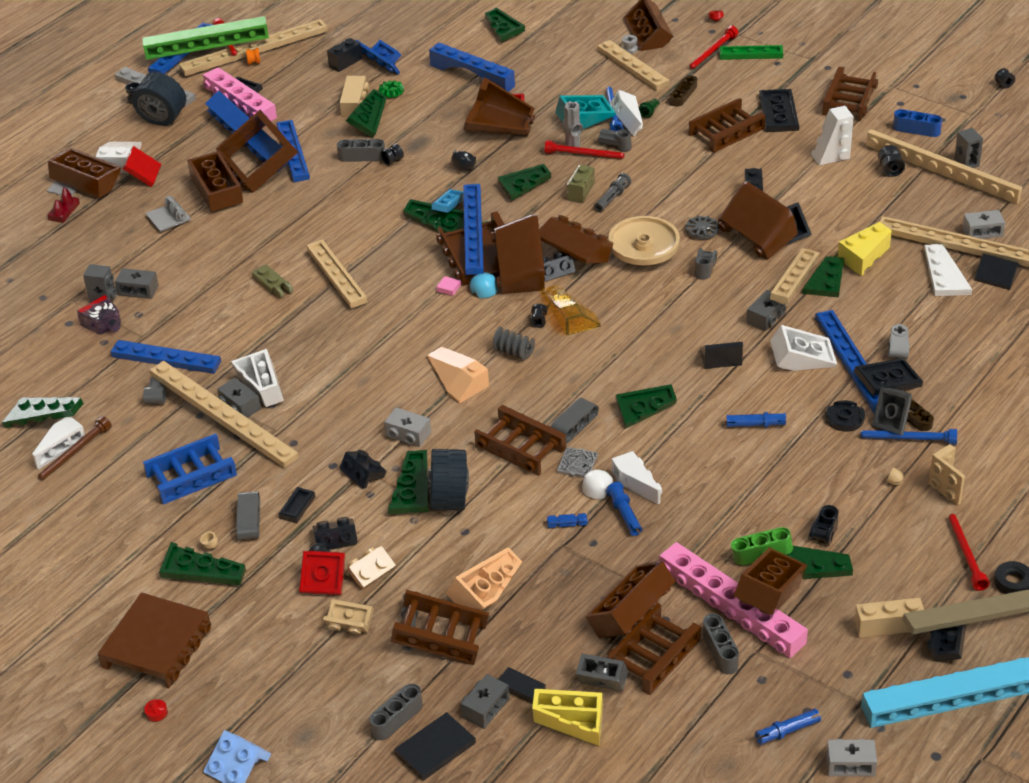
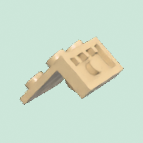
(946, 477)

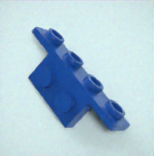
(382, 54)

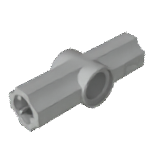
(572, 124)

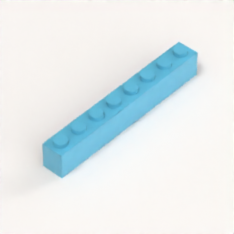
(946, 692)

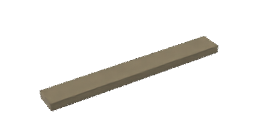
(967, 612)

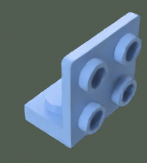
(234, 758)

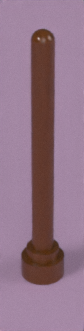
(101, 425)

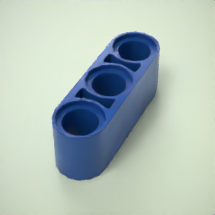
(917, 123)

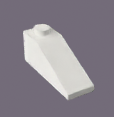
(57, 441)

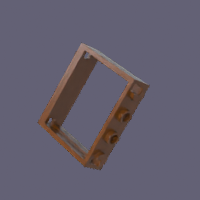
(242, 136)

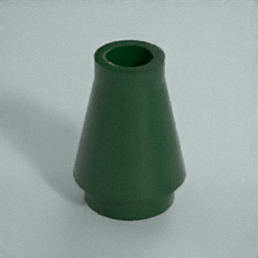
(648, 108)

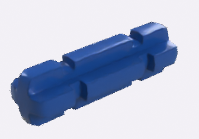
(567, 520)

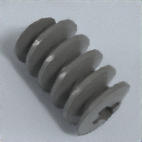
(512, 344)

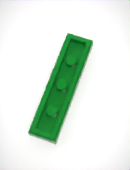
(751, 52)

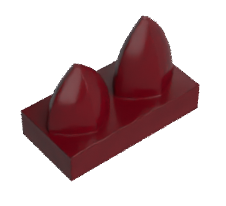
(64, 207)

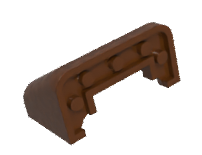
(759, 220)
(519, 256)

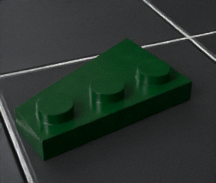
(503, 24)

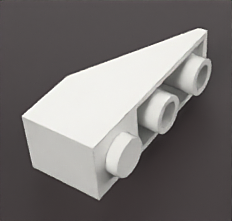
(627, 111)
(634, 476)

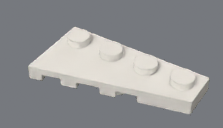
(944, 273)

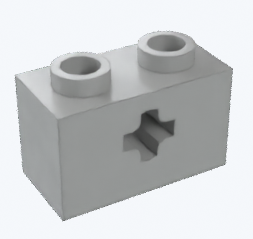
(984, 224)
(407, 427)
(851, 757)

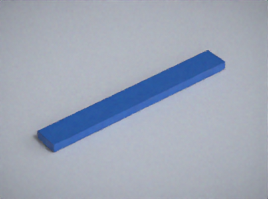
(473, 229)
(845, 350)

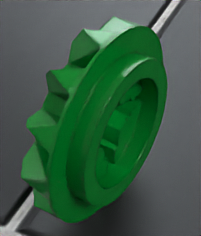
(391, 88)

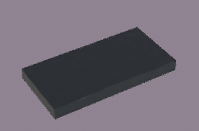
(779, 110)

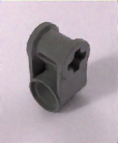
(705, 263)

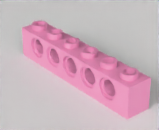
(238, 93)

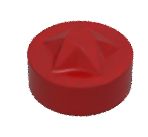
(716, 15)
(155, 710)

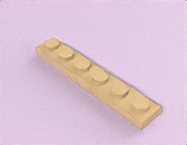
(633, 65)
(337, 274)
(794, 276)

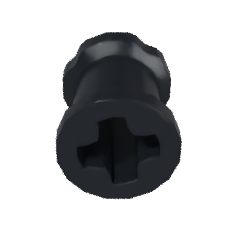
(538, 315)

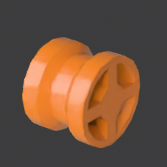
(253, 56)

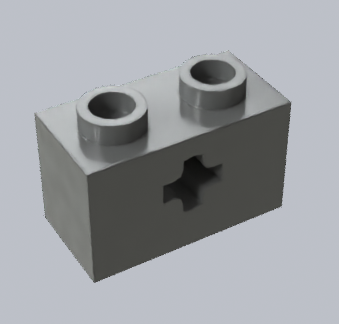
(968, 148)
(99, 282)
(136, 283)
(765, 312)
(239, 397)
(602, 672)
(485, 701)

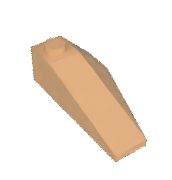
(459, 374)
(484, 582)

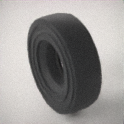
(1011, 567)

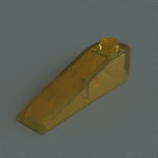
(569, 312)

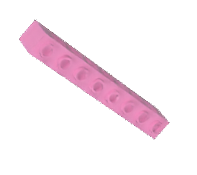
(719, 589)

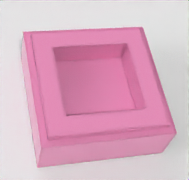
(448, 286)

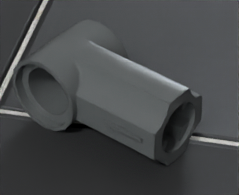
(620, 139)
(155, 392)

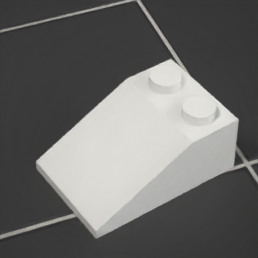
(116, 152)
(801, 350)

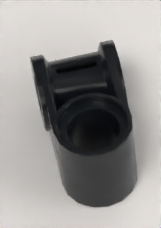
(825, 524)

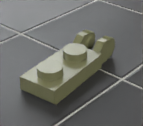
(271, 281)

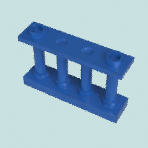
(193, 481)

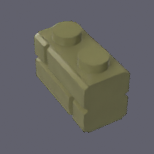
(580, 183)

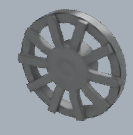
(702, 227)

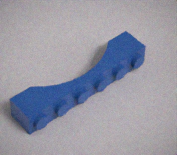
(445, 57)

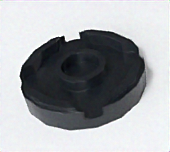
(845, 416)

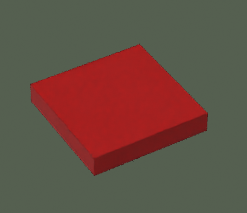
(142, 166)
(322, 573)

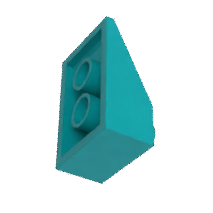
(591, 108)

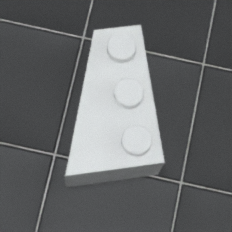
(835, 138)
(260, 376)

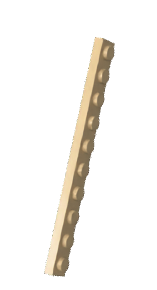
(274, 41)
(947, 167)
(956, 241)
(224, 414)

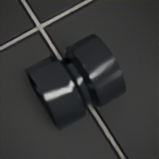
(891, 161)

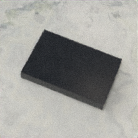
(888, 374)
(435, 746)

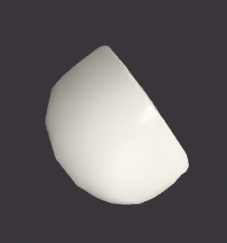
(595, 484)

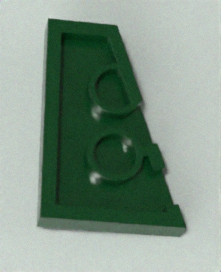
(524, 180)
(826, 278)
(643, 403)
(822, 563)

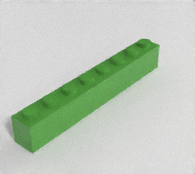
(205, 37)

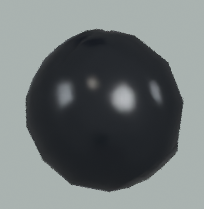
(463, 160)

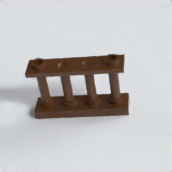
(837, 86)
(729, 135)
(520, 425)
(436, 643)
(663, 664)

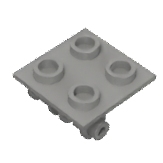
(168, 215)

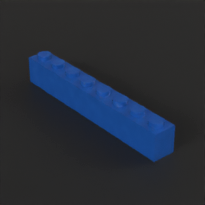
(233, 118)

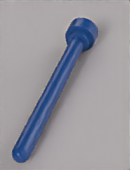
(615, 124)
(948, 436)

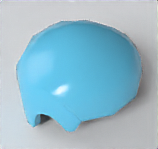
(484, 285)

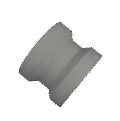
(630, 43)

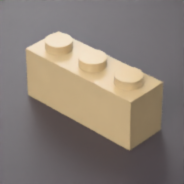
(353, 94)
(884, 617)

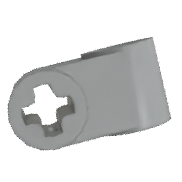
(899, 342)

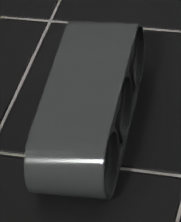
(360, 150)
(576, 418)
(248, 515)
(720, 643)
(396, 712)

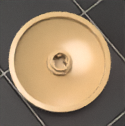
(644, 240)

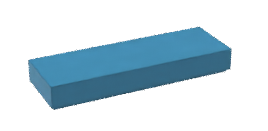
(448, 201)

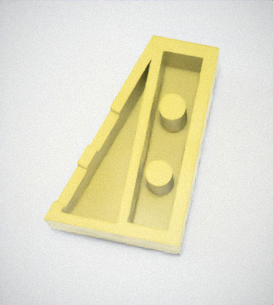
(865, 247)
(570, 712)

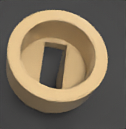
(895, 477)
(205, 540)

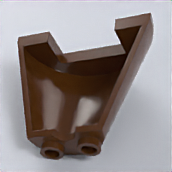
(499, 112)

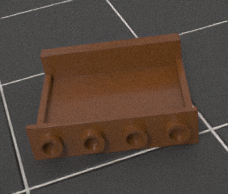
(454, 248)
(156, 637)

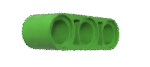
(751, 547)

